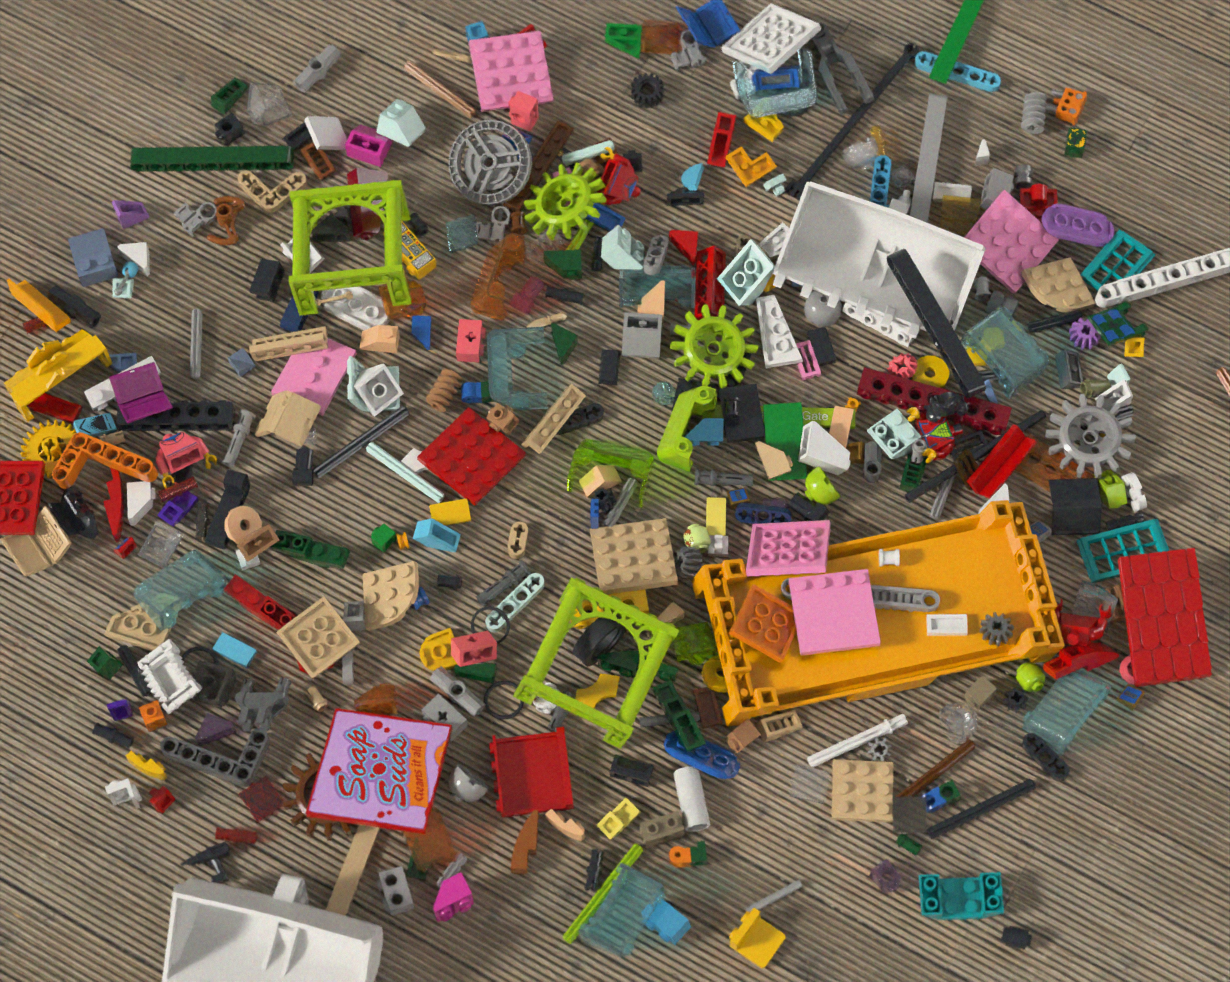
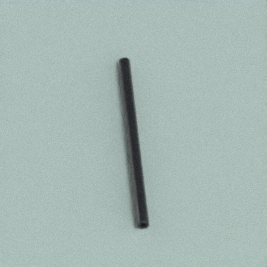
(978, 454)

